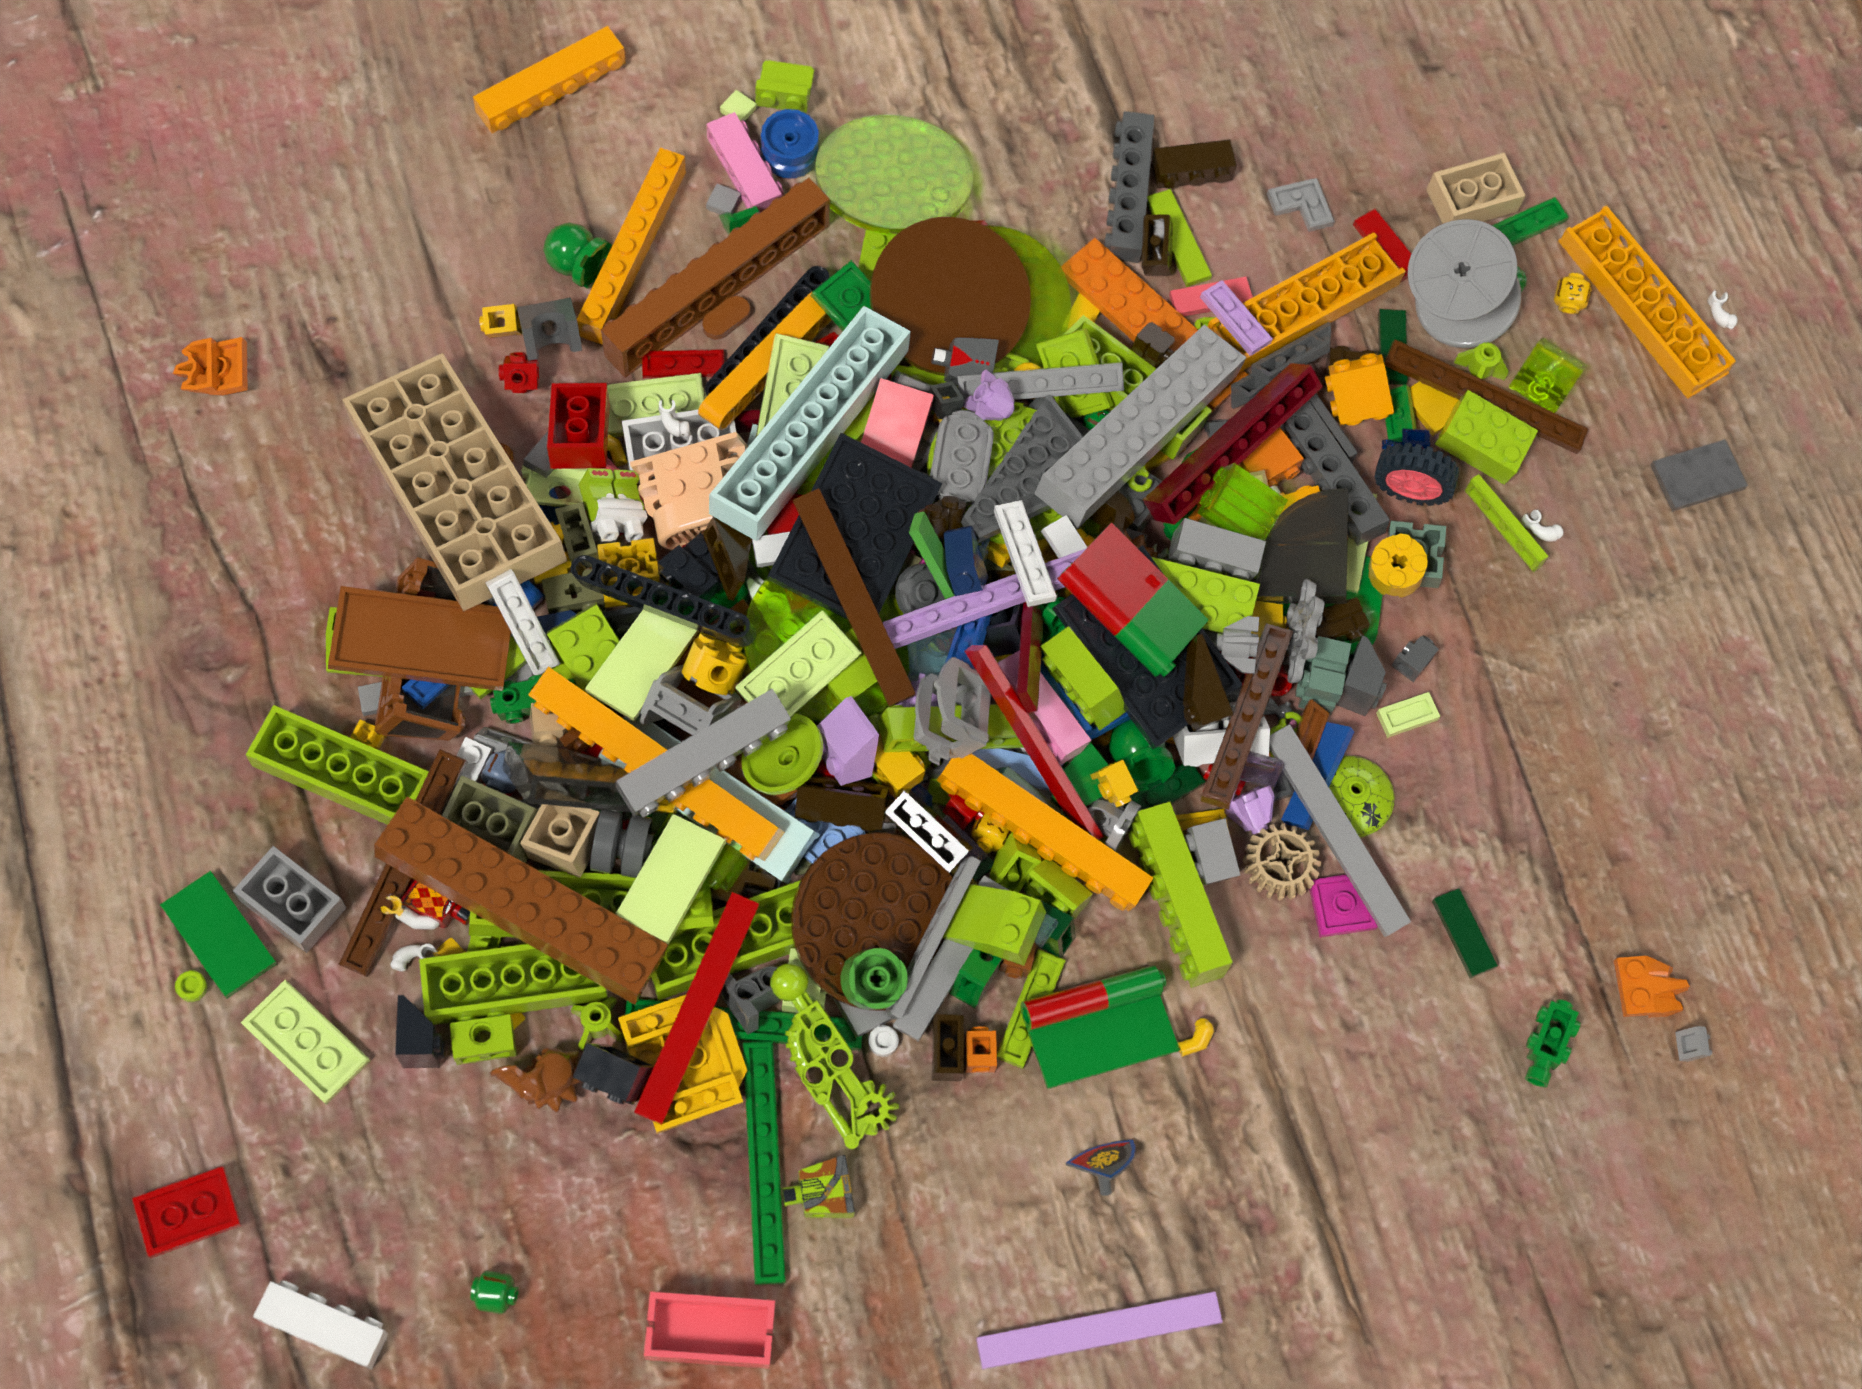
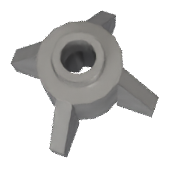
(1238, 644)

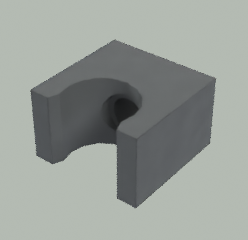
(561, 331)

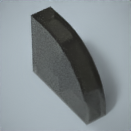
(1307, 544)
(563, 777)

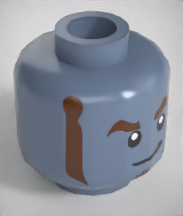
(494, 776)

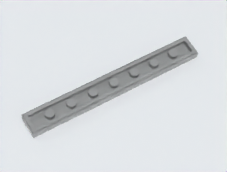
(1338, 831)

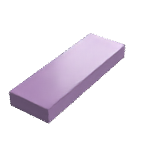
(1236, 318)

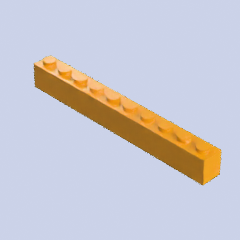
(634, 748)

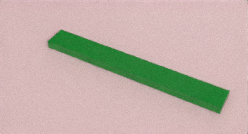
(771, 1026)
(764, 1164)

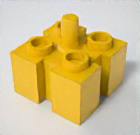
(636, 558)

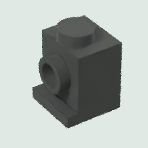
(1415, 657)

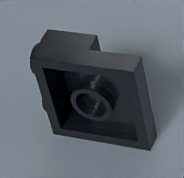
(691, 569)

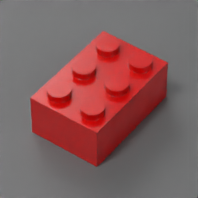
(578, 425)

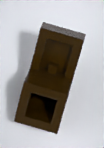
(1115, 511)
(758, 880)

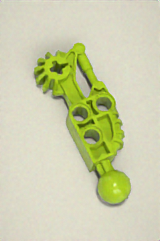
(790, 985)

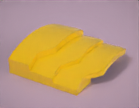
(713, 1072)

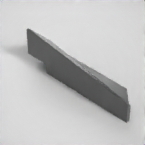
(1265, 370)

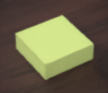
(739, 104)

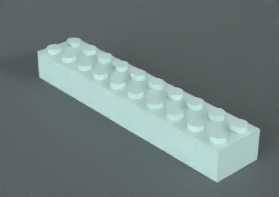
(808, 423)

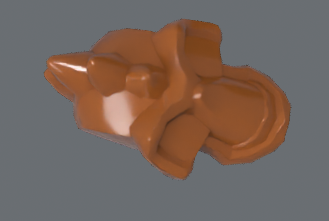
(546, 1080)

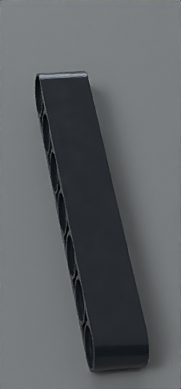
(798, 292)
(672, 609)

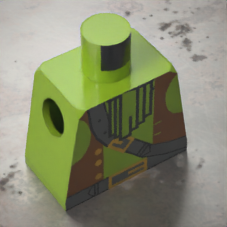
(823, 1190)

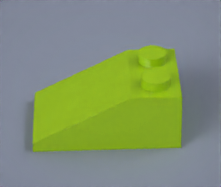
(997, 922)

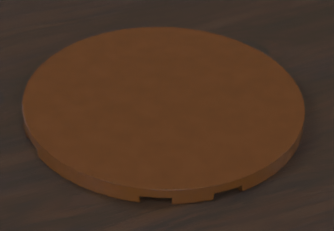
(950, 283)
(861, 898)

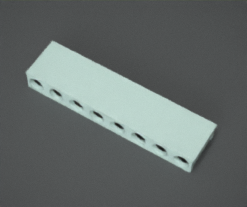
(797, 835)

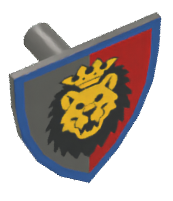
(1105, 1161)

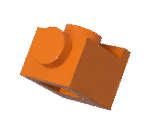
(985, 1062)

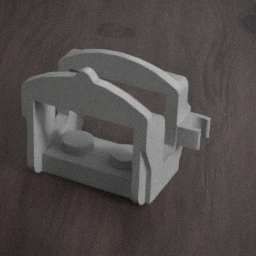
(975, 702)
(680, 709)

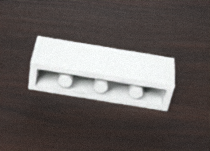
(320, 1324)

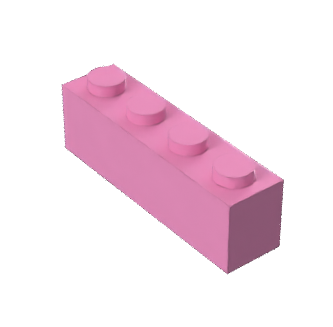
(743, 162)
(1053, 718)

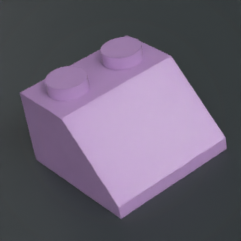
(848, 743)

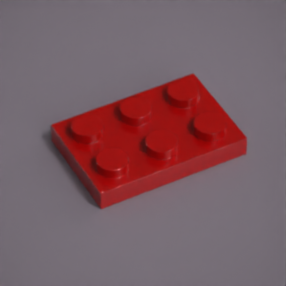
(186, 1212)

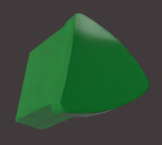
(738, 219)

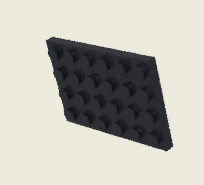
(873, 509)
(1149, 701)

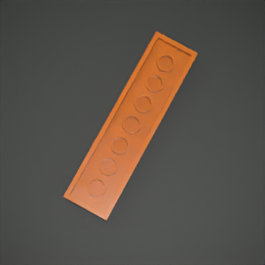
(1128, 300)

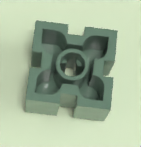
(1433, 542)
(1324, 674)

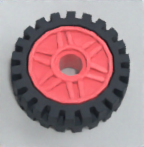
(1416, 474)

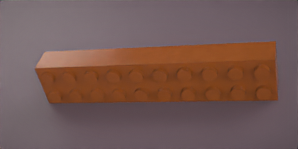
(716, 276)
(520, 900)

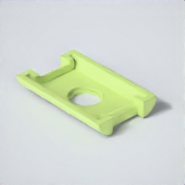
(541, 486)

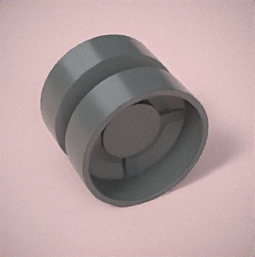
(614, 842)

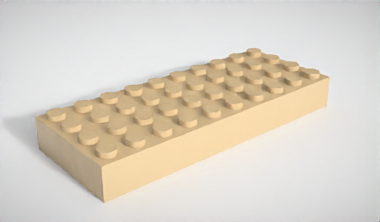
(453, 480)

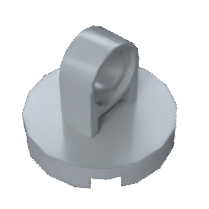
(1116, 822)

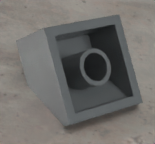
(1363, 680)

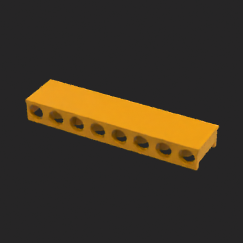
(1319, 296)
(1645, 305)

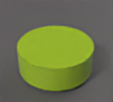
(191, 986)

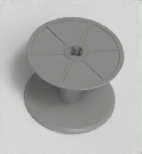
(1465, 283)

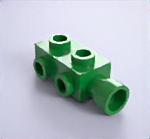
(521, 703)
(1553, 1039)

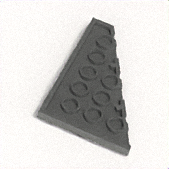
(1036, 450)

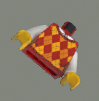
(426, 908)

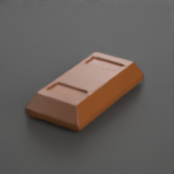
(1312, 726)

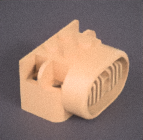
(682, 485)

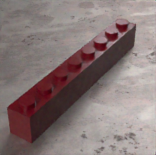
(1232, 442)

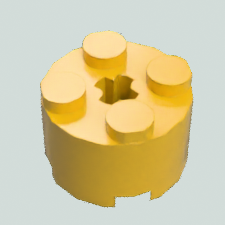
(1397, 550)

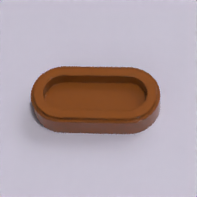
(726, 317)

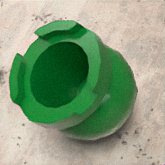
(575, 253)
(1142, 761)

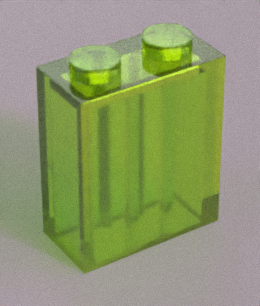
(1241, 503)

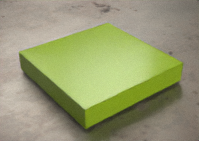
(855, 678)

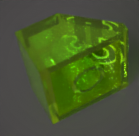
(1548, 375)

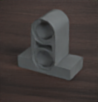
(756, 989)

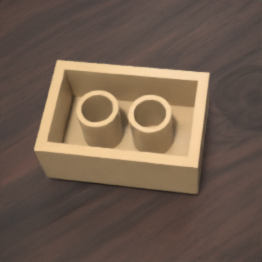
(1476, 190)

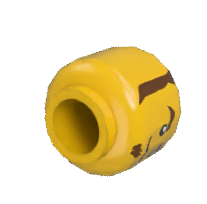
(1572, 293)
(988, 835)

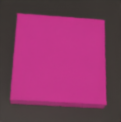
(1339, 907)

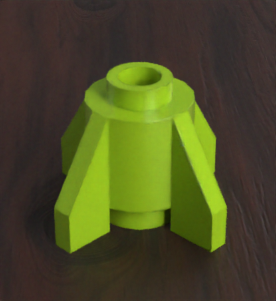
(1483, 361)
(598, 1028)

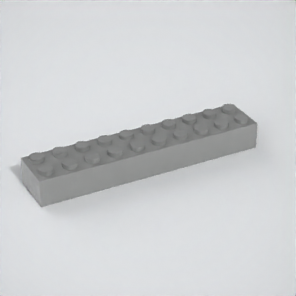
(1139, 426)

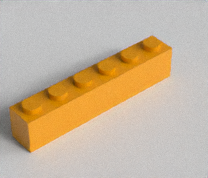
(549, 79)

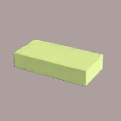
(1408, 714)

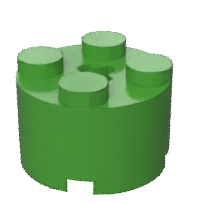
(870, 995)

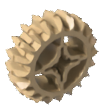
(1278, 839)

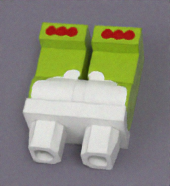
(613, 503)

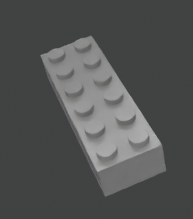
(703, 752)

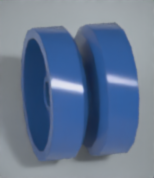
(789, 143)

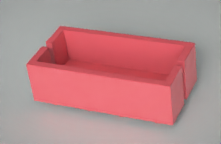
(709, 1330)

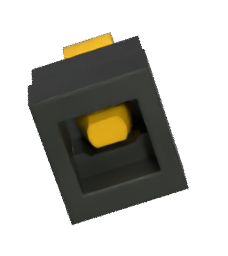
(946, 400)

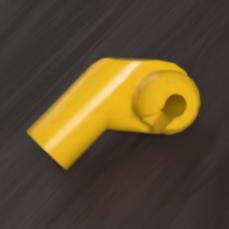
(616, 451)
(1200, 1040)

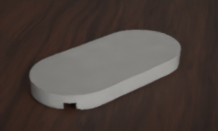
(962, 456)

